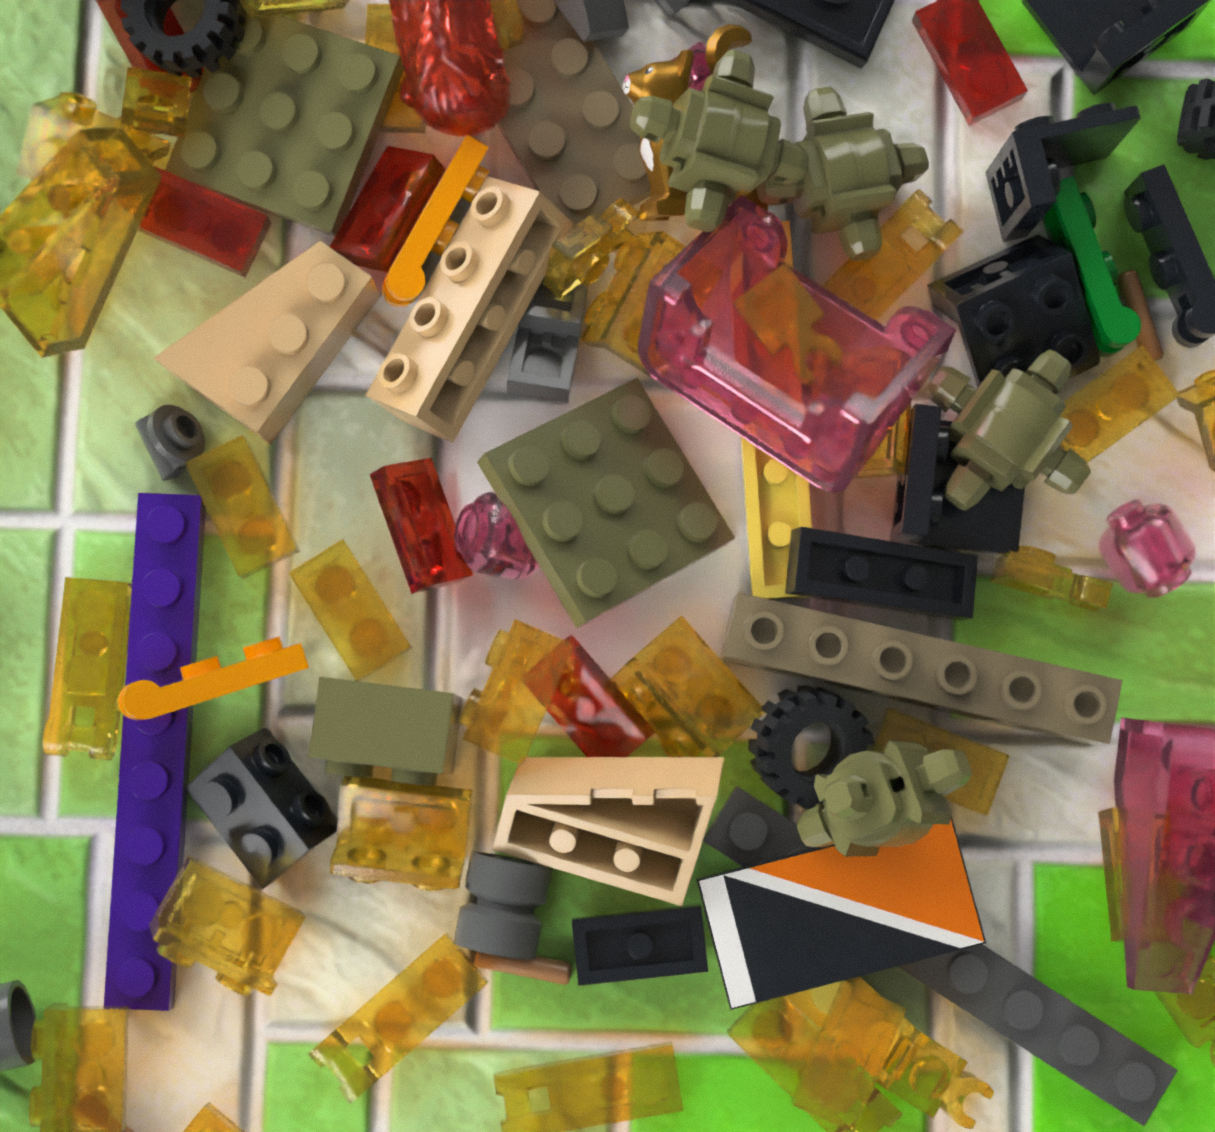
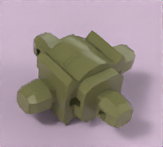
(719, 140)
(848, 174)
(1008, 430)
(883, 798)

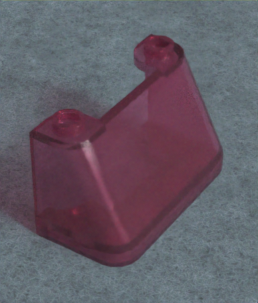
(713, 359)

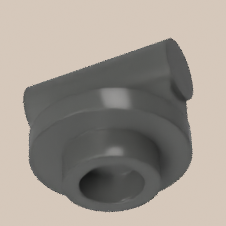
(171, 439)

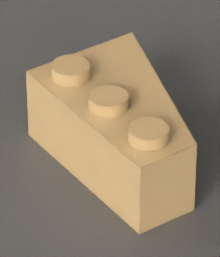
(275, 340)
(612, 818)

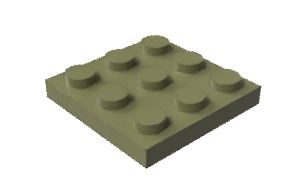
(288, 121)
(606, 501)

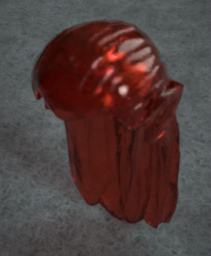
(452, 64)

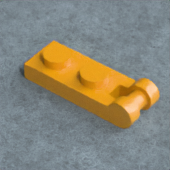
(434, 227)
(208, 680)

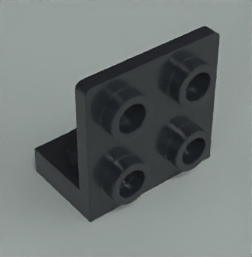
(1111, 35)
(1026, 171)
(1019, 308)
(924, 513)

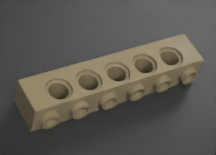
(921, 670)

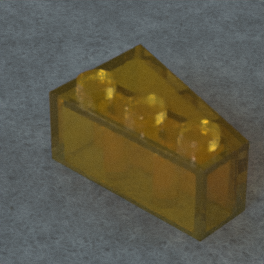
(71, 237)

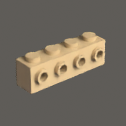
(469, 308)

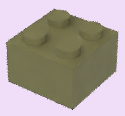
(385, 727)

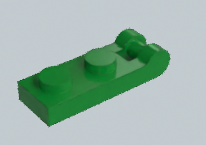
(1071, 227)

